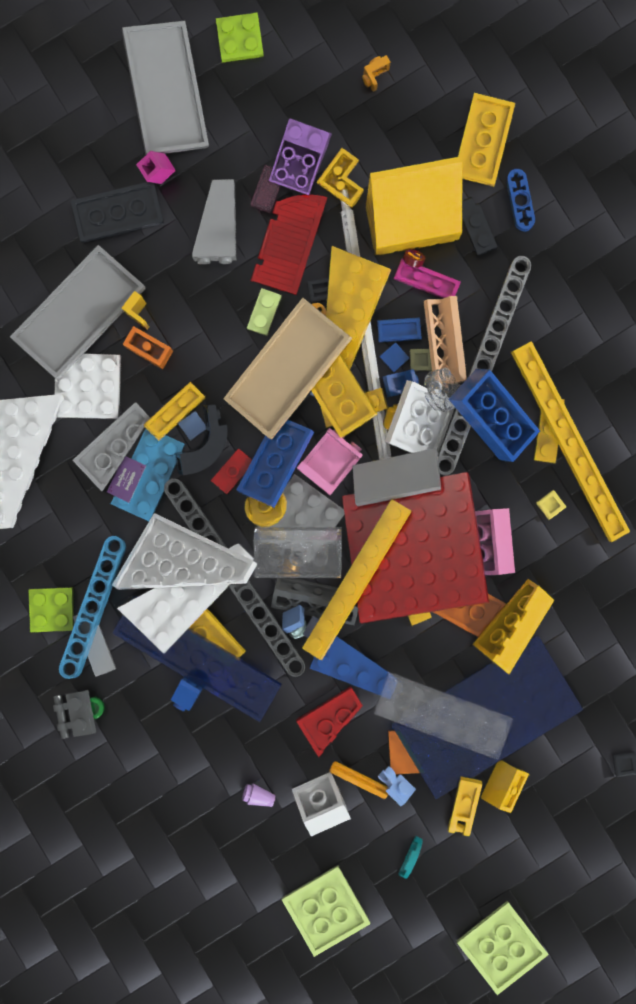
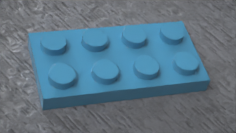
(160, 465)

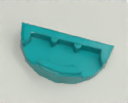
(411, 857)

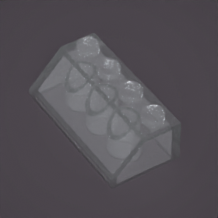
(298, 552)

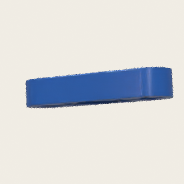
(511, 185)

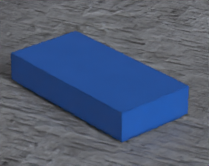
(399, 330)

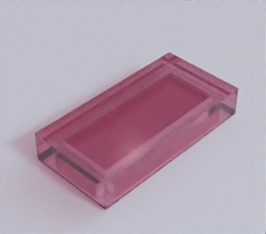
(265, 192)

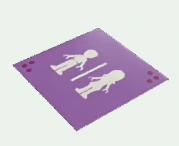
(126, 479)

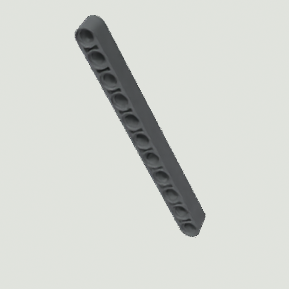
(256, 601)

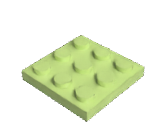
(325, 910)
(502, 947)

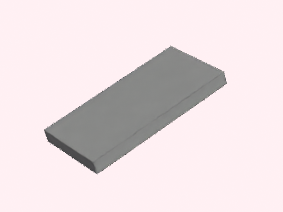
(396, 477)

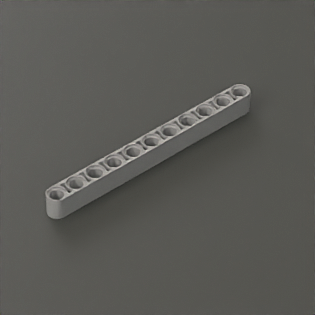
(483, 355)

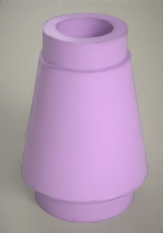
(257, 796)

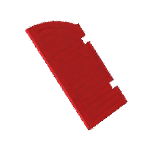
(289, 242)

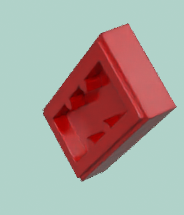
(232, 471)

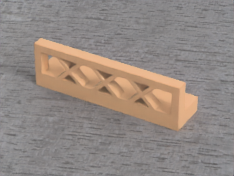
(451, 337)

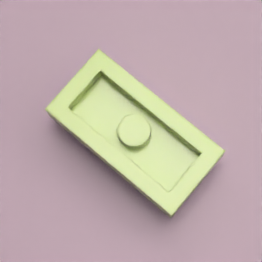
(264, 312)

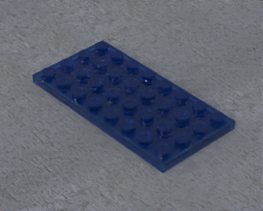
(531, 695)

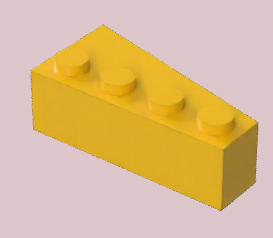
(514, 626)

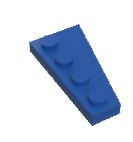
(351, 667)

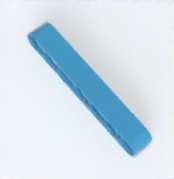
(92, 618)

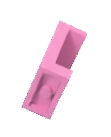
(330, 461)

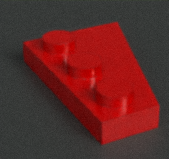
(328, 719)

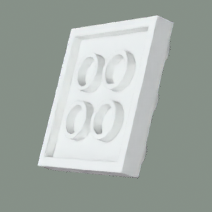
(91, 388)
(416, 423)

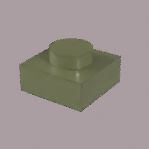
(420, 360)

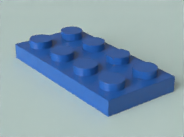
(275, 463)

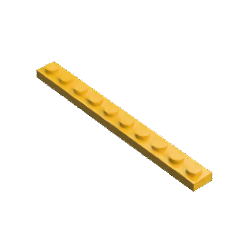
(570, 441)

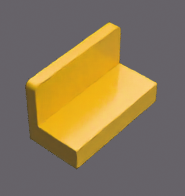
(133, 307)
(504, 786)

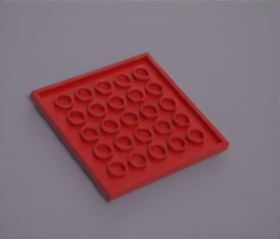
(431, 561)

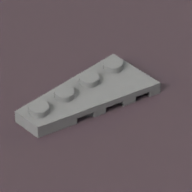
(110, 448)

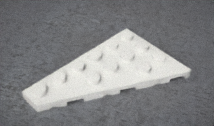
(23, 434)
(178, 558)

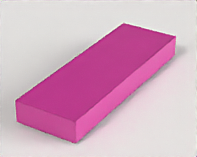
(427, 280)

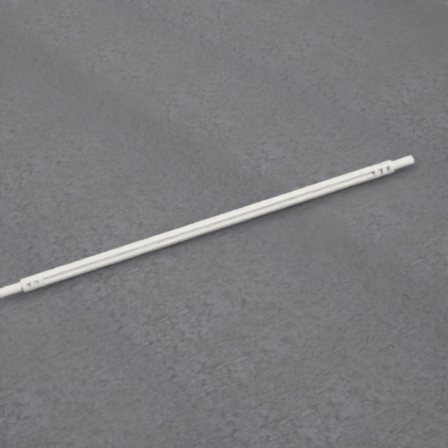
(367, 343)

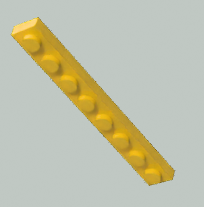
(356, 579)

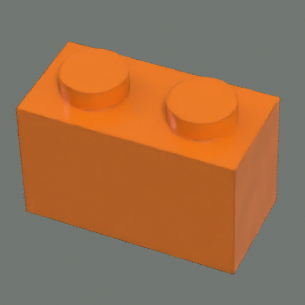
(147, 347)

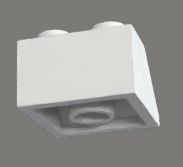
(320, 804)

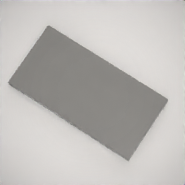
(165, 87)
(77, 312)

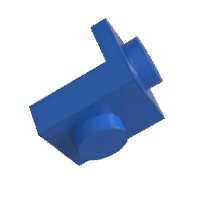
(396, 382)

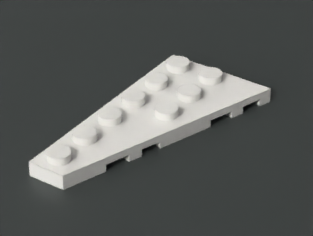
(170, 611)

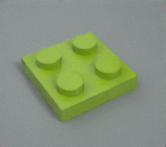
(239, 37)
(51, 609)

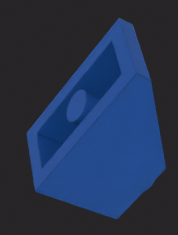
(186, 694)

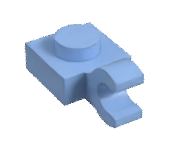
(398, 786)

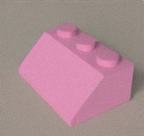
(495, 541)

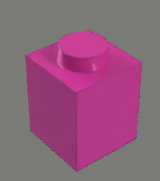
(155, 167)

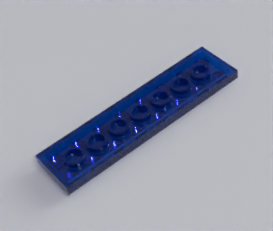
(209, 668)

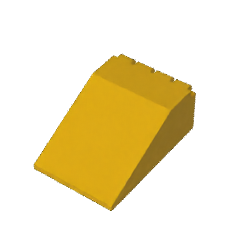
(415, 206)

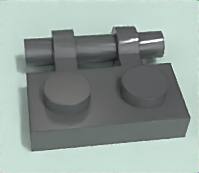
(79, 711)

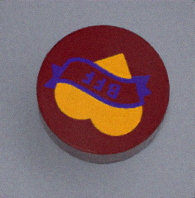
(414, 258)

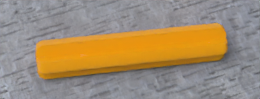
(359, 779)

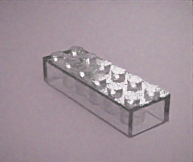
(443, 715)

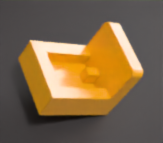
(373, 69)

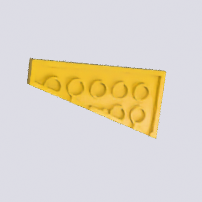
(353, 296)

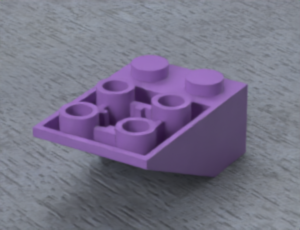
(300, 156)

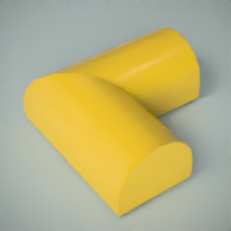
(335, 178)

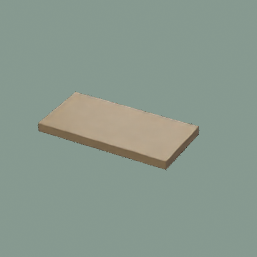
(287, 368)

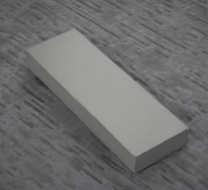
(99, 653)

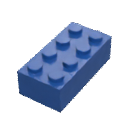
(494, 415)

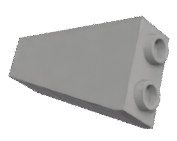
(218, 225)

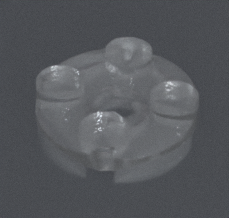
(437, 381)

